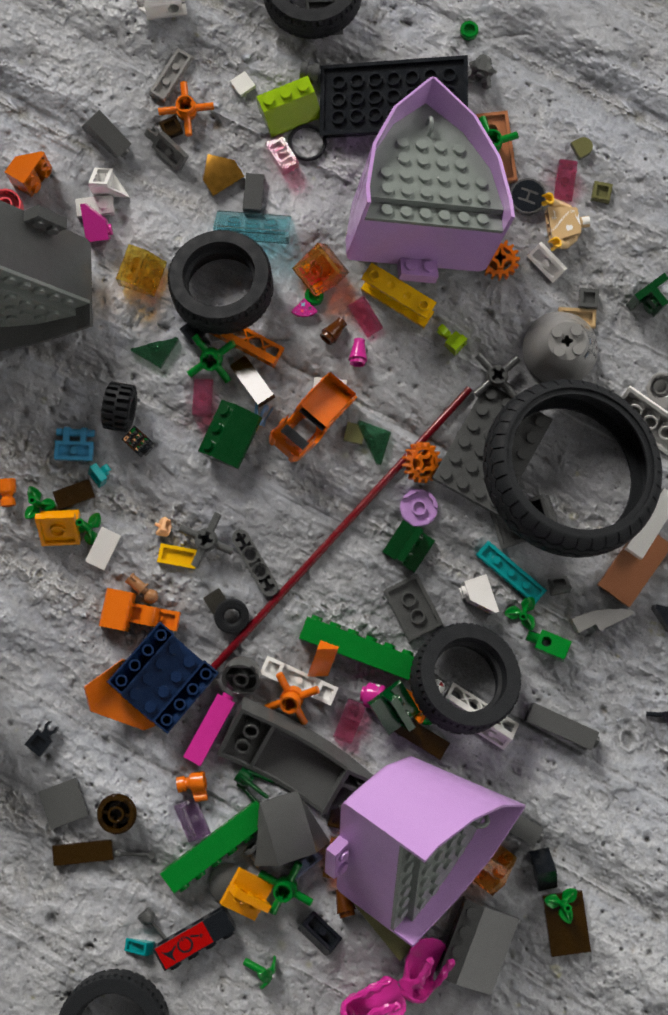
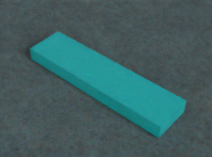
(510, 572)

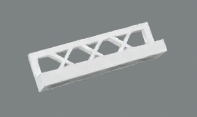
(497, 734)

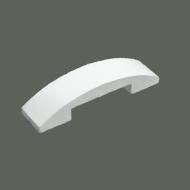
(300, 679)

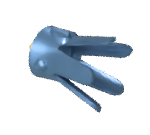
(263, 414)

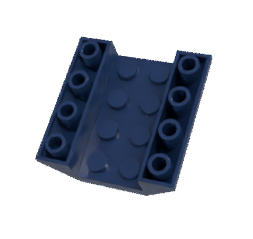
(162, 678)

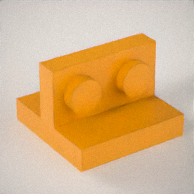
(58, 527)
(247, 894)

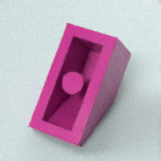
(95, 225)

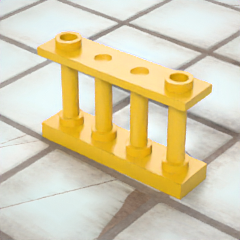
(398, 295)

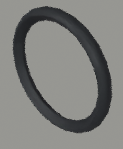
(304, 158)

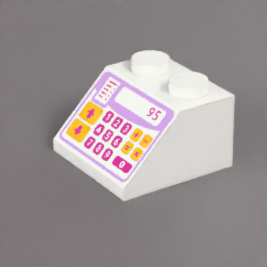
(479, 594)

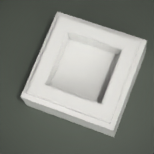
(242, 84)

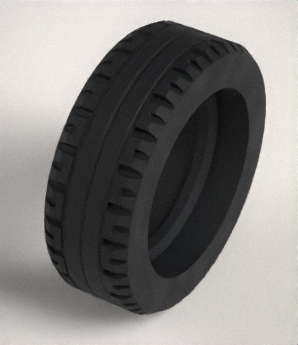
(312, 22)
(212, 247)
(497, 655)
(119, 982)

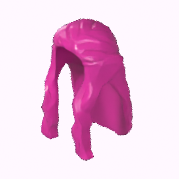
(420, 969)
(376, 999)

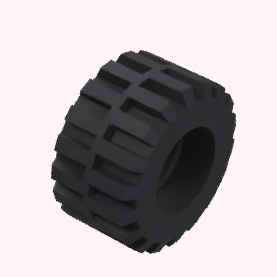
(119, 406)

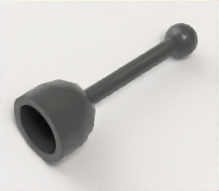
(147, 917)

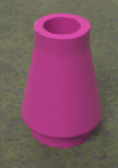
(358, 353)

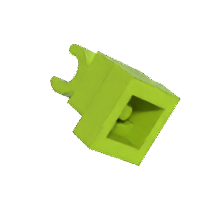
(454, 341)

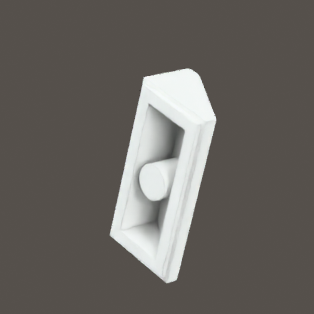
(103, 548)

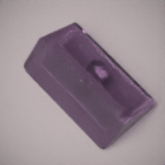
(192, 820)

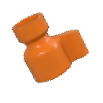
(7, 489)
(196, 783)

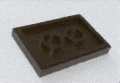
(564, 937)

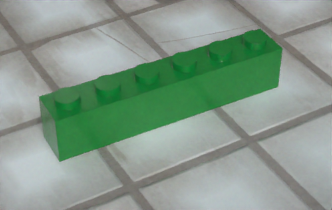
(358, 648)
(212, 849)

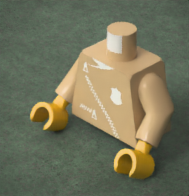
(562, 222)

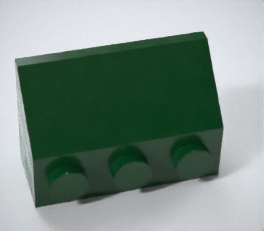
(230, 434)

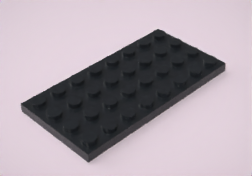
(361, 95)

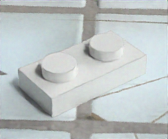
(102, 204)
(547, 262)

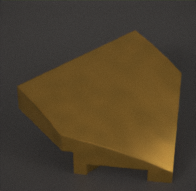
(220, 173)

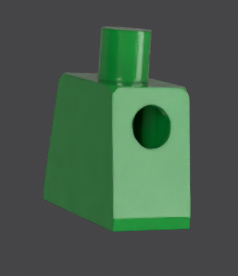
(558, 648)

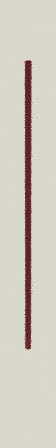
(336, 533)

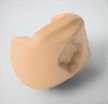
(164, 527)

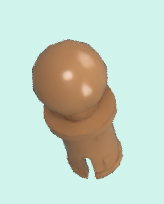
(150, 595)

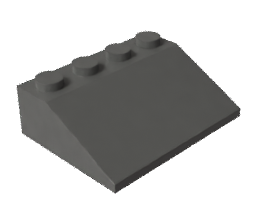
(478, 945)

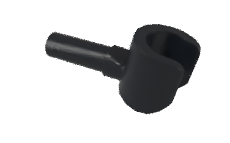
(659, 714)

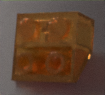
(496, 871)

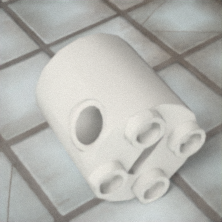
(162, 8)

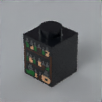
(138, 442)

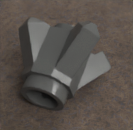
(481, 71)

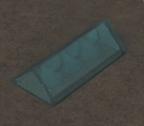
(257, 226)

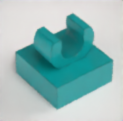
(99, 474)

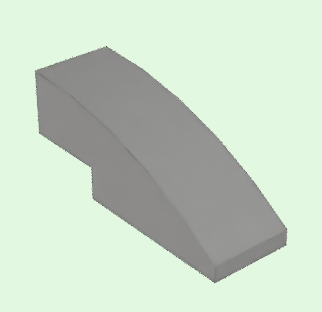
(598, 619)

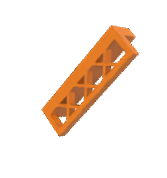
(256, 352)

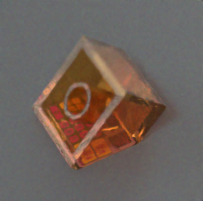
(320, 269)

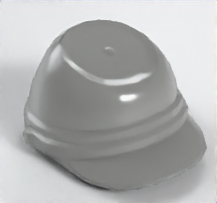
(658, 389)

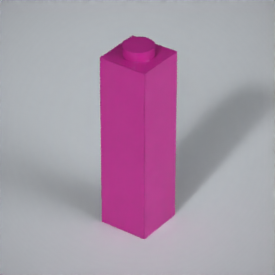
(210, 728)

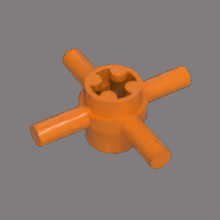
(186, 114)
(292, 698)

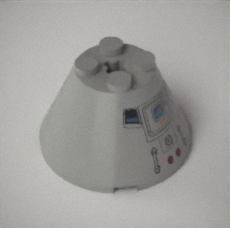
(560, 347)

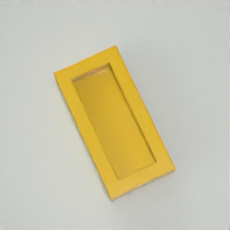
(176, 555)

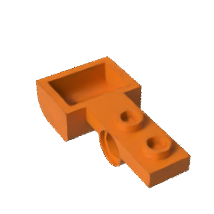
(121, 610)

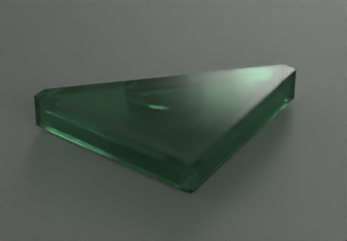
(157, 351)
(376, 440)

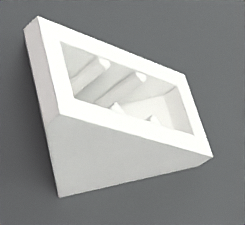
(105, 182)

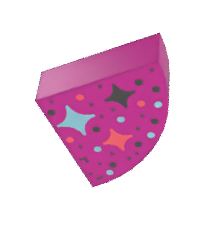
(304, 309)

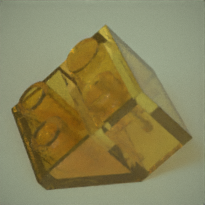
(141, 271)

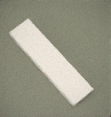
(643, 540)

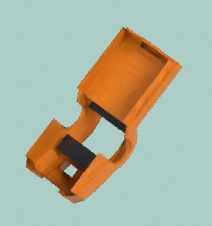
(322, 407)

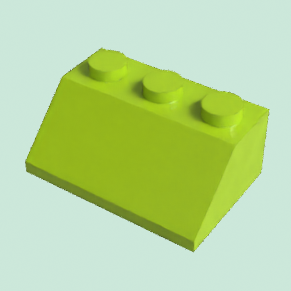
(289, 106)

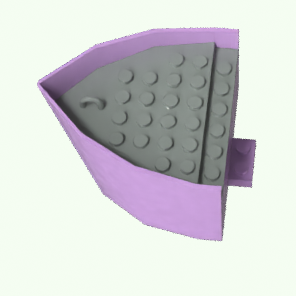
(430, 190)
(415, 843)

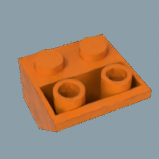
(29, 171)

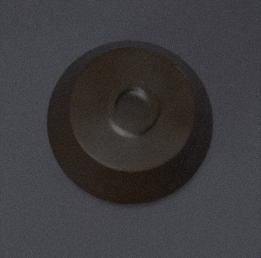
(116, 813)

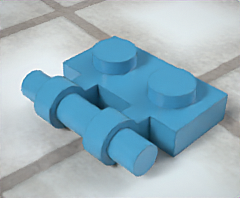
(74, 450)

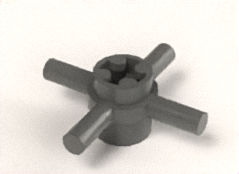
(497, 383)
(197, 536)

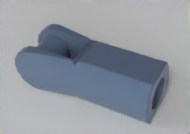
(306, 864)

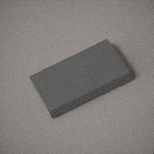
(413, 607)

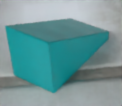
(139, 947)

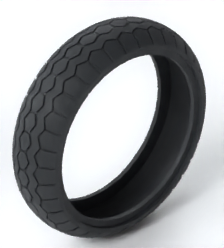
(625, 426)

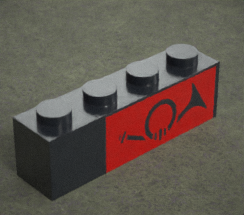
(194, 937)

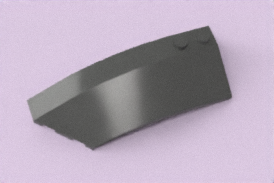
(291, 756)

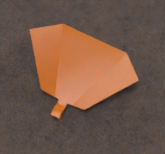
(109, 703)

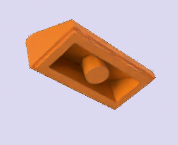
(323, 659)

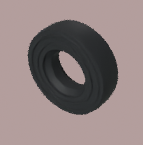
(237, 626)

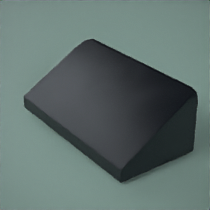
(320, 933)

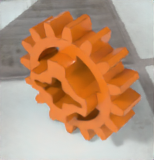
(506, 259)
(421, 462)

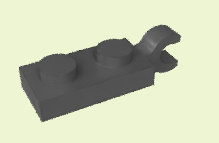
(167, 148)

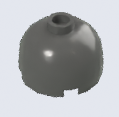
(241, 675)

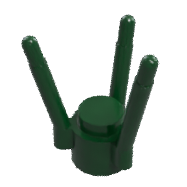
(245, 779)

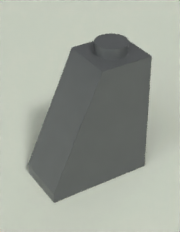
(107, 135)

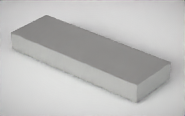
(171, 75)

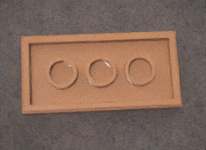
(500, 122)
(629, 574)

